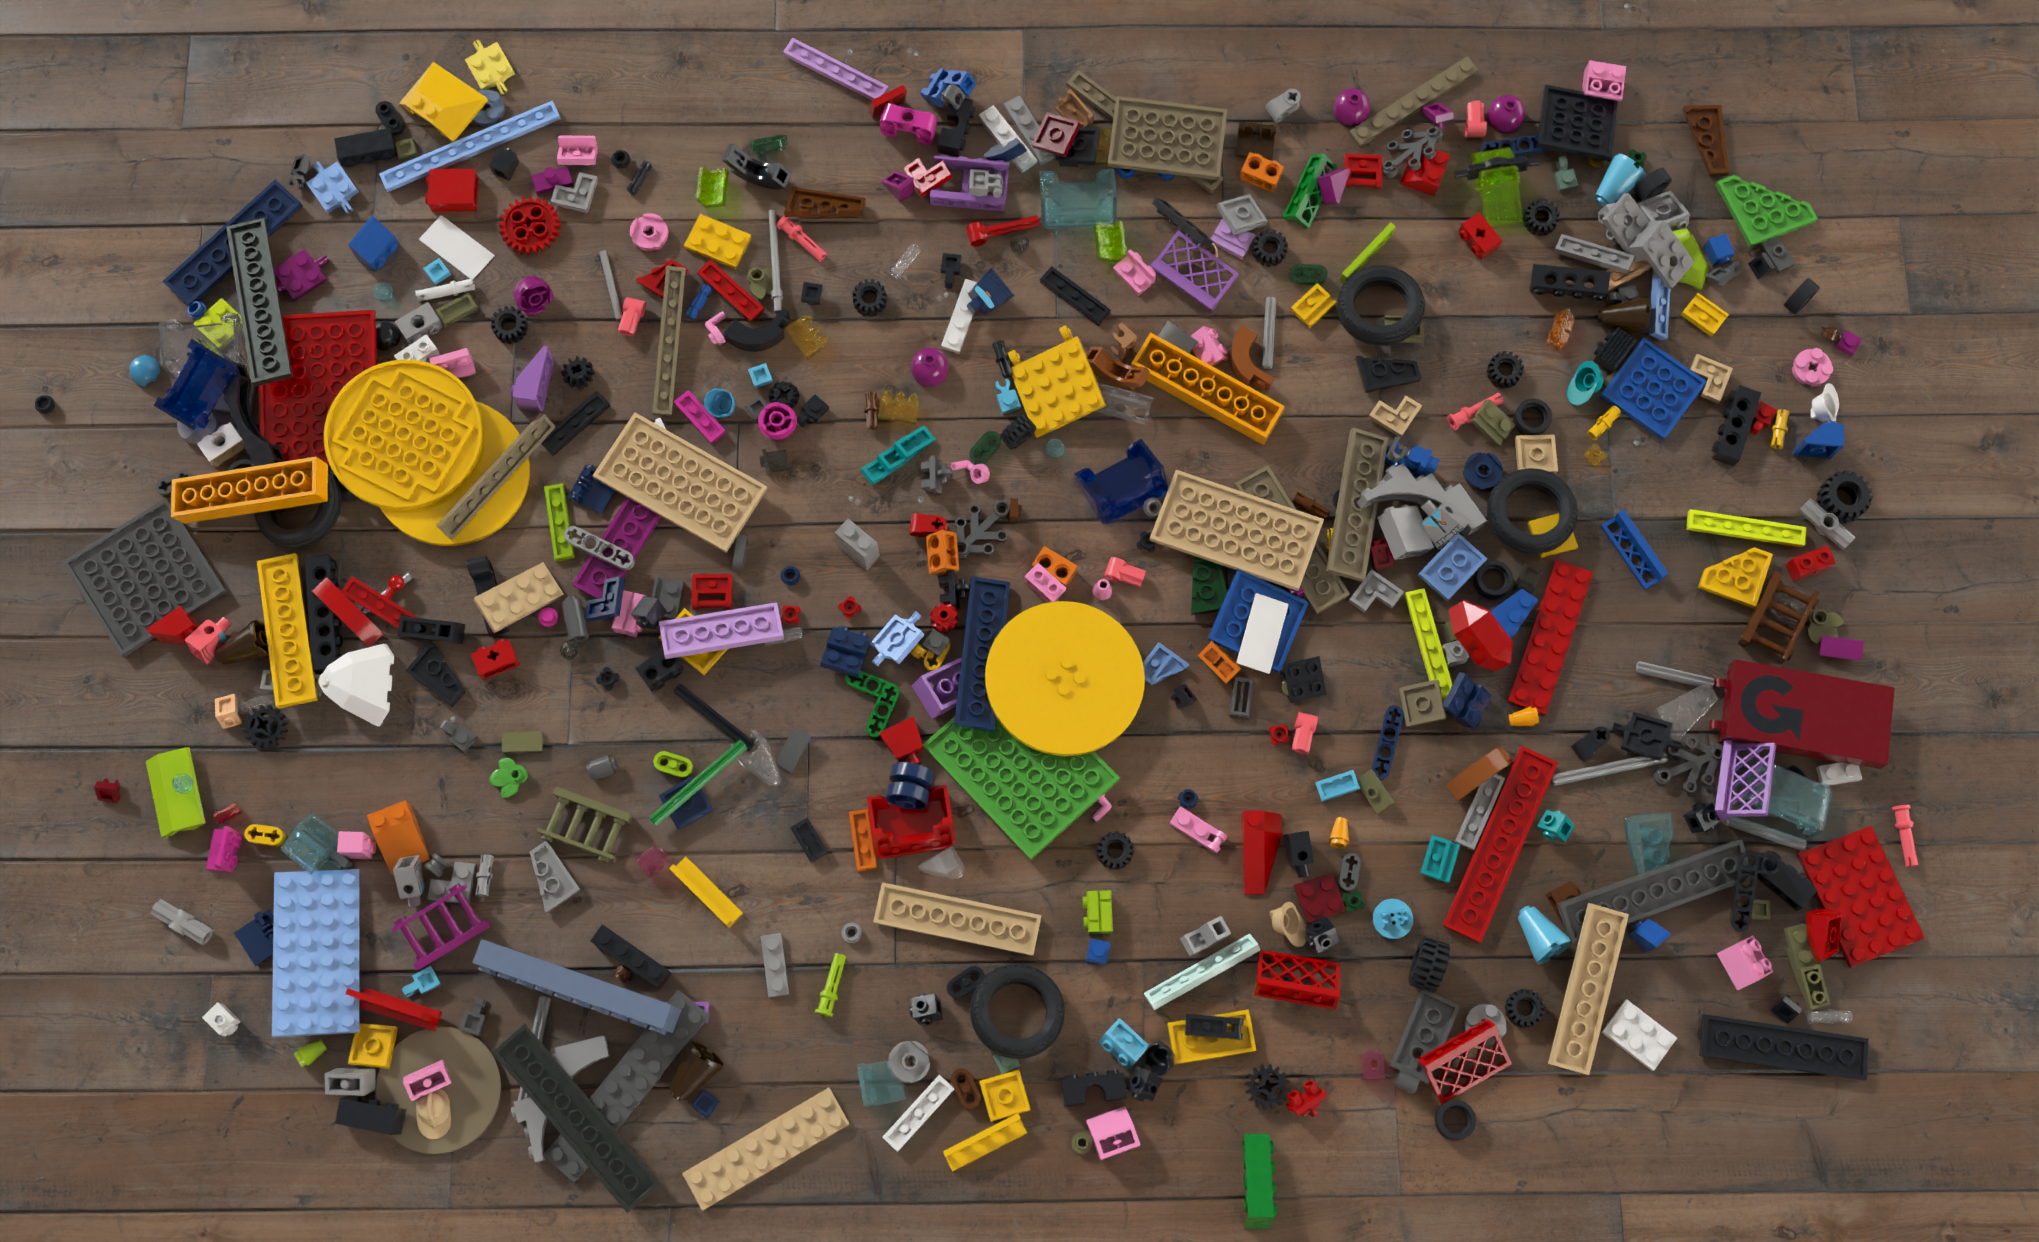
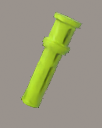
(829, 995)

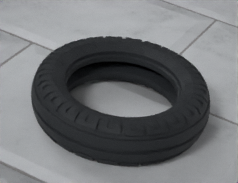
(1377, 334)
(1543, 481)
(311, 532)
(1005, 1045)

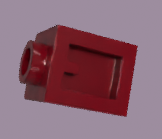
(1380, 554)

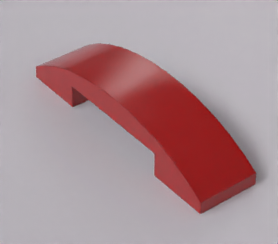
(347, 612)

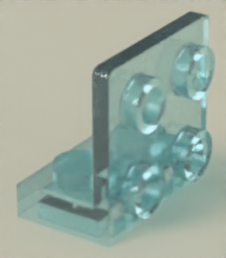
(879, 1085)

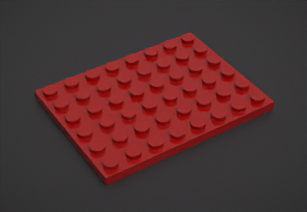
(324, 357)

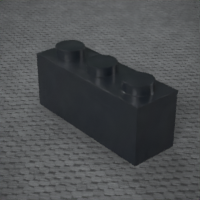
(366, 147)
(1787, 883)
(370, 1115)

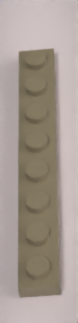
(1413, 102)
(668, 341)
(496, 476)

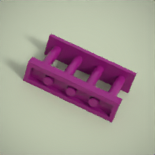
(459, 936)

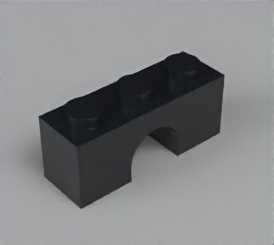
(952, 140)
(1112, 1085)

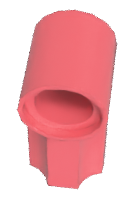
(1475, 124)
(632, 312)
(1119, 570)
(1305, 728)

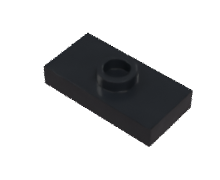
(809, 840)

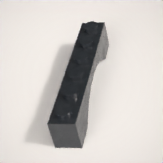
(237, 398)

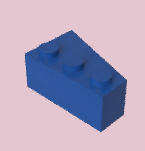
(1514, 611)

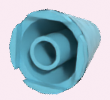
(1618, 179)
(1542, 935)

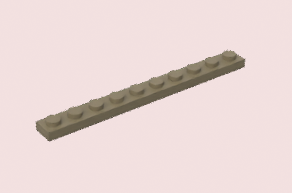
(1106, 102)

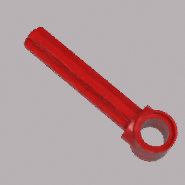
(979, 233)

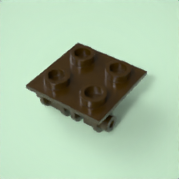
(1255, 139)

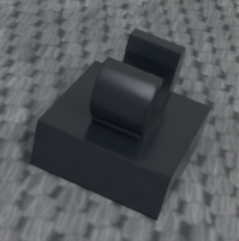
(1761, 265)
(811, 293)
(1185, 696)
(1786, 1009)

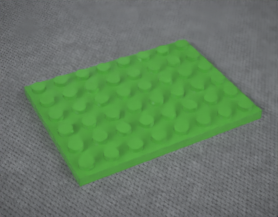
(1020, 788)

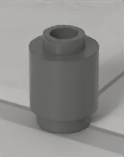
(602, 767)

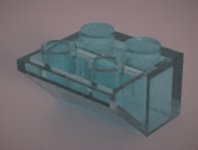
(311, 843)

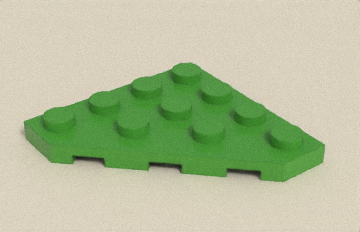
(1761, 212)

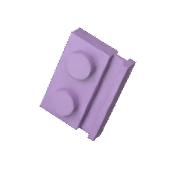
(1233, 244)

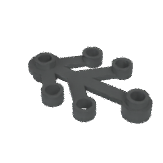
(1431, 137)
(978, 532)
(1693, 762)

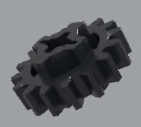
(272, 722)
(1269, 1096)

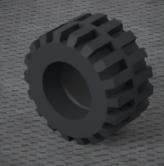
(1854, 487)
(1429, 964)

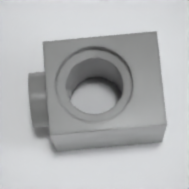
(1454, 654)

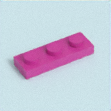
(699, 417)

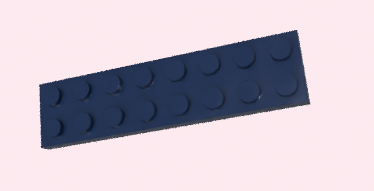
(213, 259)
(984, 621)

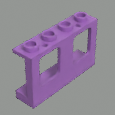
(963, 199)

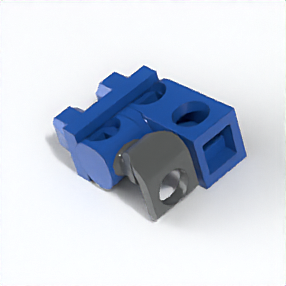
(946, 85)
(1416, 460)

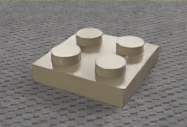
(1422, 703)

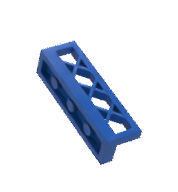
(1640, 547)

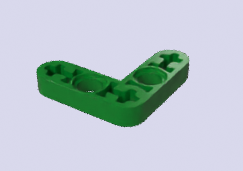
(879, 693)

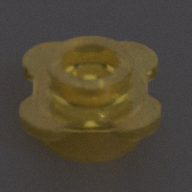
(1589, 455)

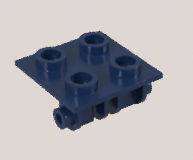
(590, 491)
(258, 937)

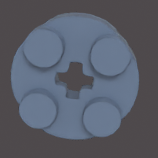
(496, 109)

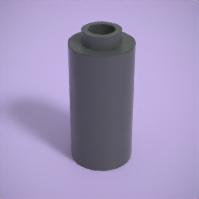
(575, 619)

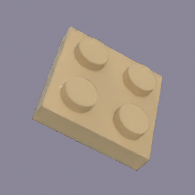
(1536, 452)

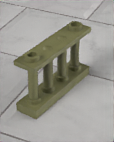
(583, 804)

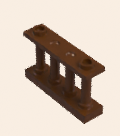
(1758, 617)

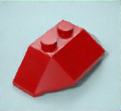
(1481, 635)

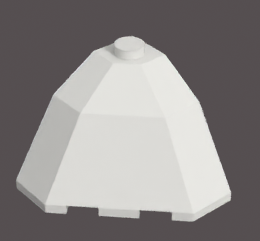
(361, 682)

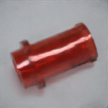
(226, 814)

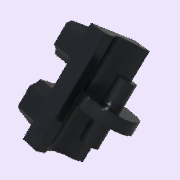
(951, 581)

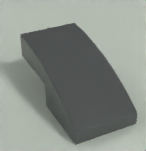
(1177, 337)
(793, 750)

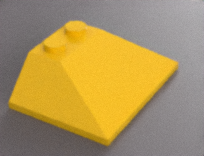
(443, 101)

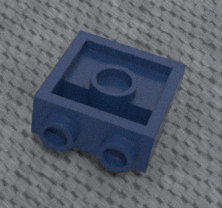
(846, 651)
(1466, 701)

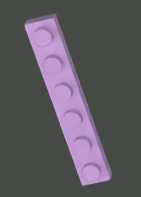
(834, 70)

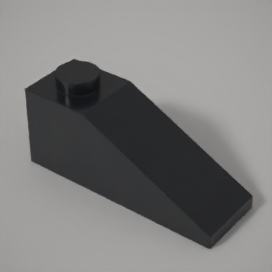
(431, 629)

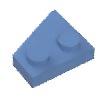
(1162, 664)

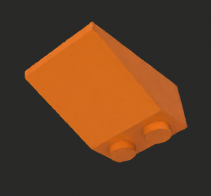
(398, 833)

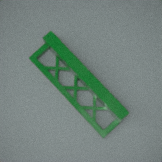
(1305, 188)

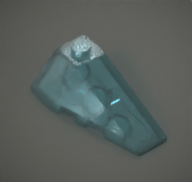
(1649, 839)

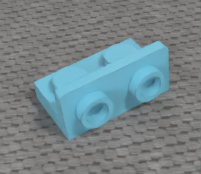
(1123, 1043)

